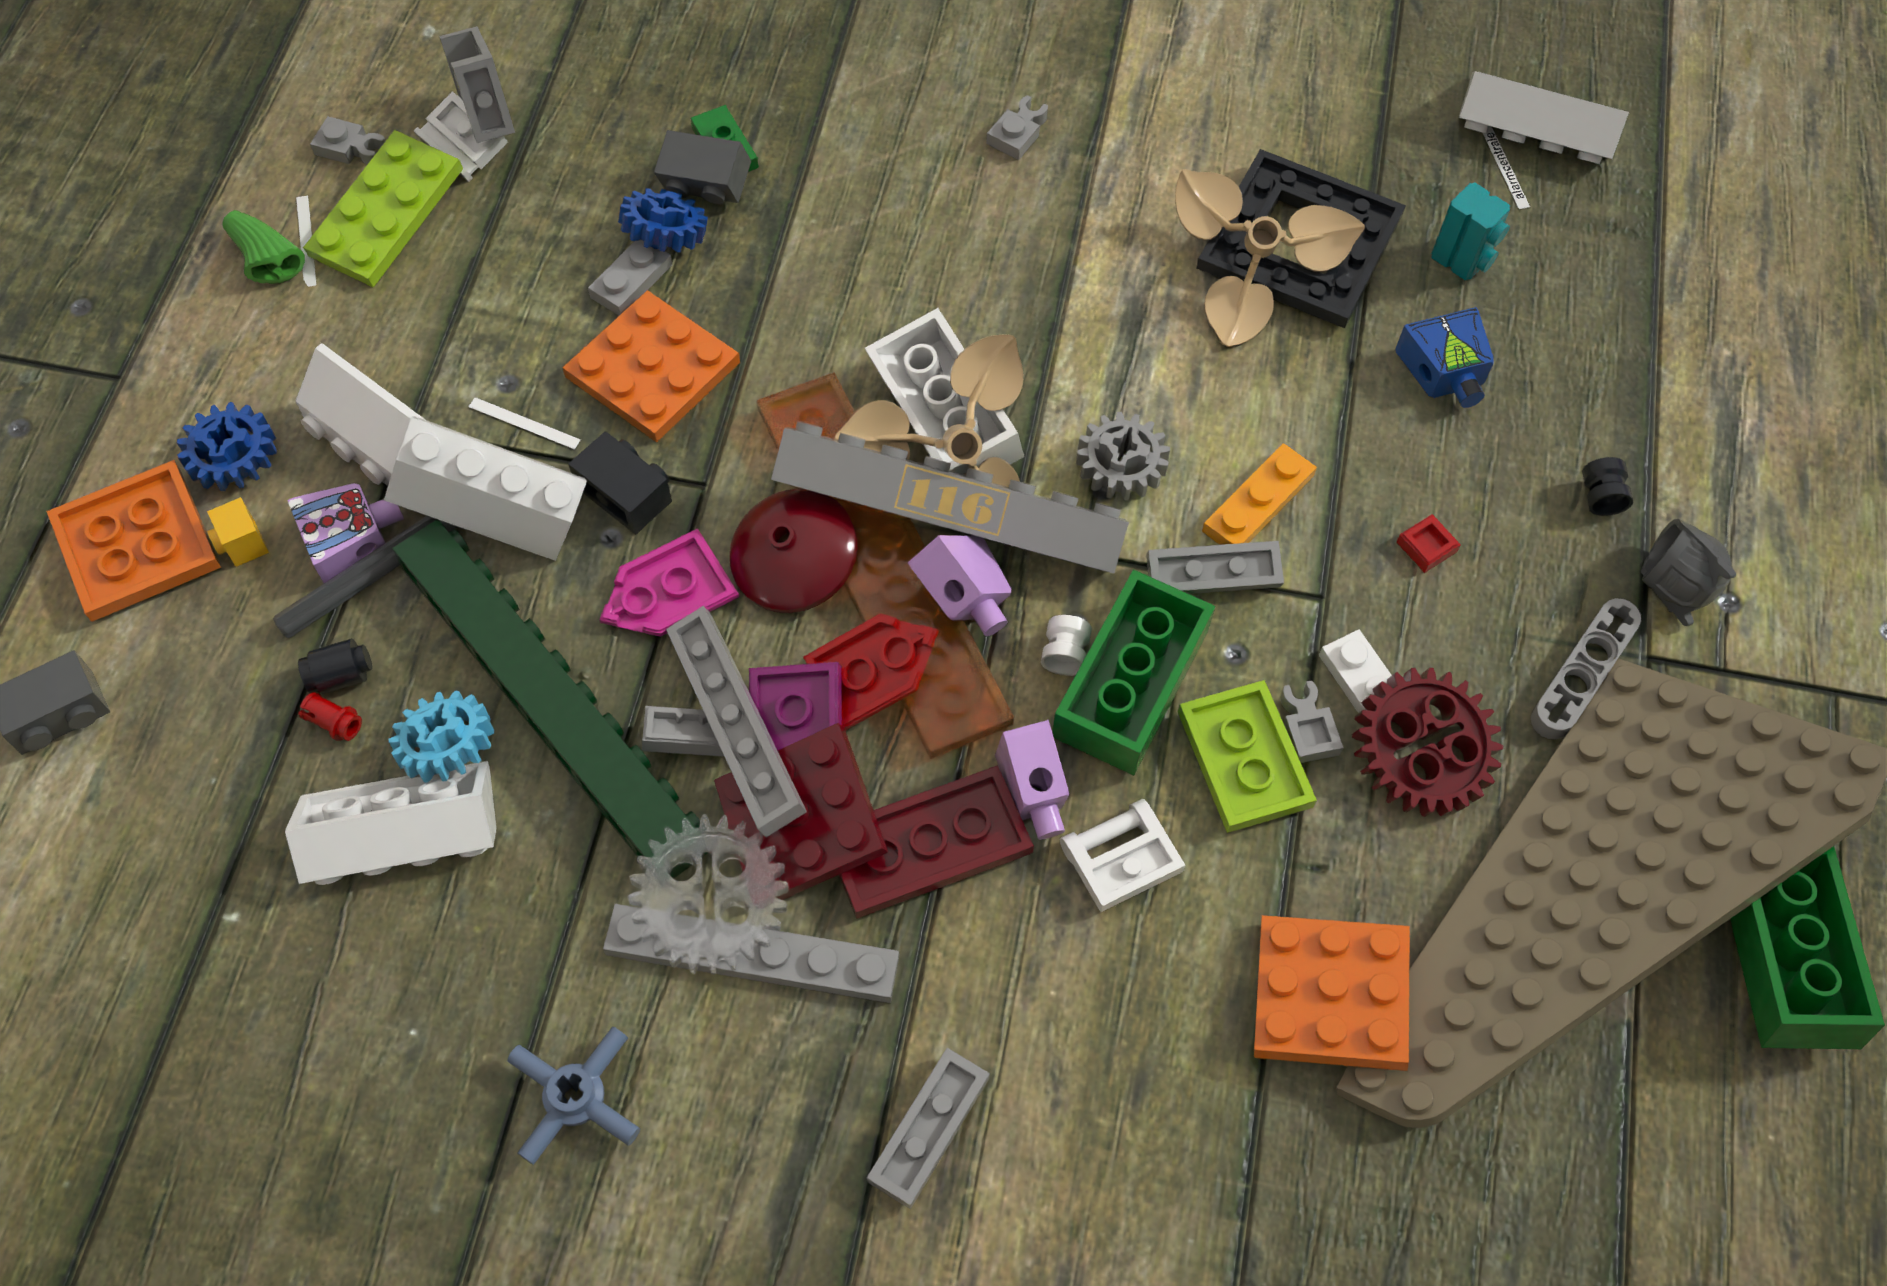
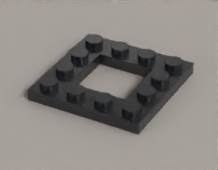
(1326, 295)

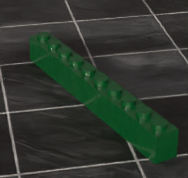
(542, 690)

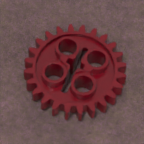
(1448, 780)

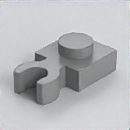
(1017, 131)
(344, 140)
(1310, 728)

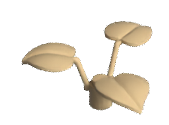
(1236, 306)
(985, 372)

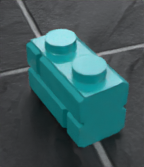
(1471, 231)

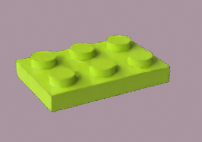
(1246, 756)

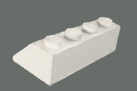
(1542, 115)
(917, 372)
(353, 414)
(484, 488)
(391, 824)

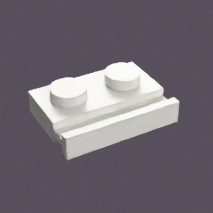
(451, 133)

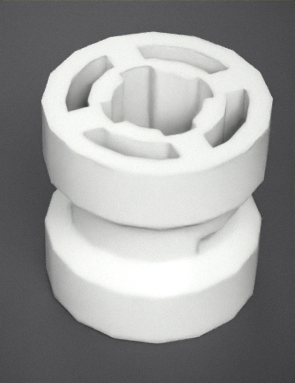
(1066, 644)

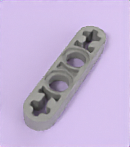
(1585, 667)

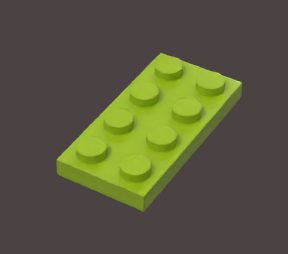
(383, 208)

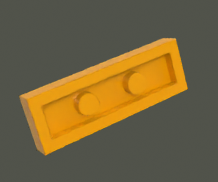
(1260, 497)

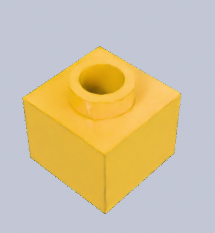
(236, 532)

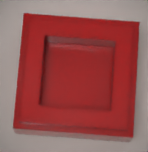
(1428, 543)

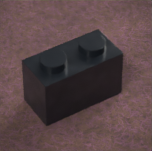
(622, 481)

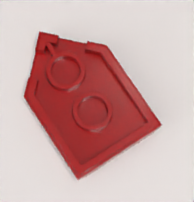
(878, 664)

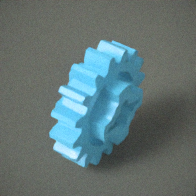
(441, 736)

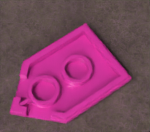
(668, 586)

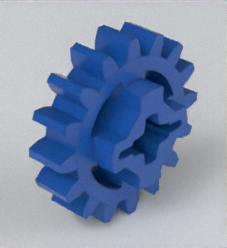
(662, 220)
(226, 446)

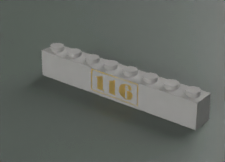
(950, 499)

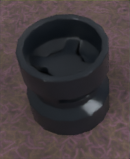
(1607, 486)

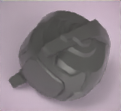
(1687, 569)

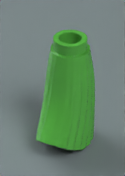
(265, 251)

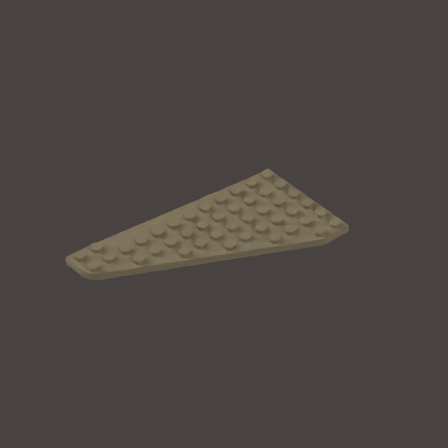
(1621, 856)

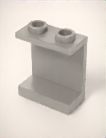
(477, 84)

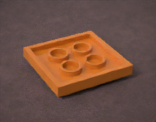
(651, 365)
(132, 540)
(1333, 993)

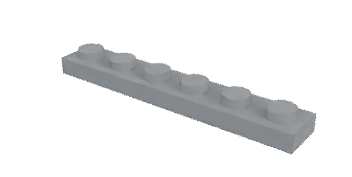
(736, 722)
(788, 961)

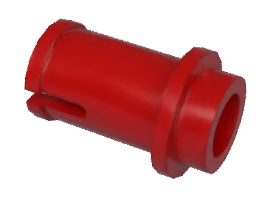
(339, 721)

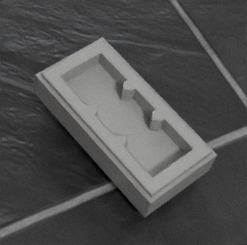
(678, 732)

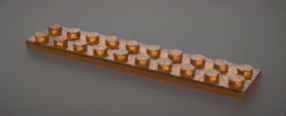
(957, 691)

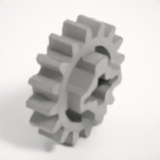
(1138, 469)

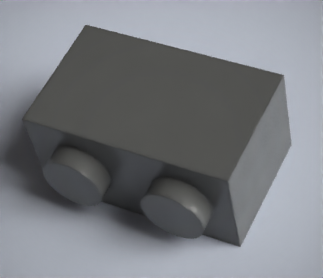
(702, 167)
(49, 703)

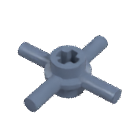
(569, 1112)

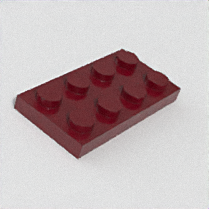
(939, 841)

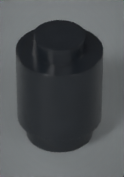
(335, 666)

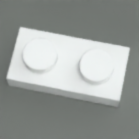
(1354, 666)

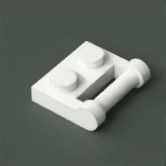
(1128, 867)

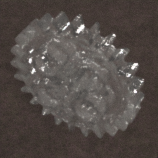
(665, 897)

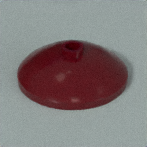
(805, 566)

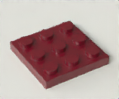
(839, 819)

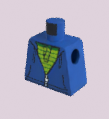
(1448, 355)

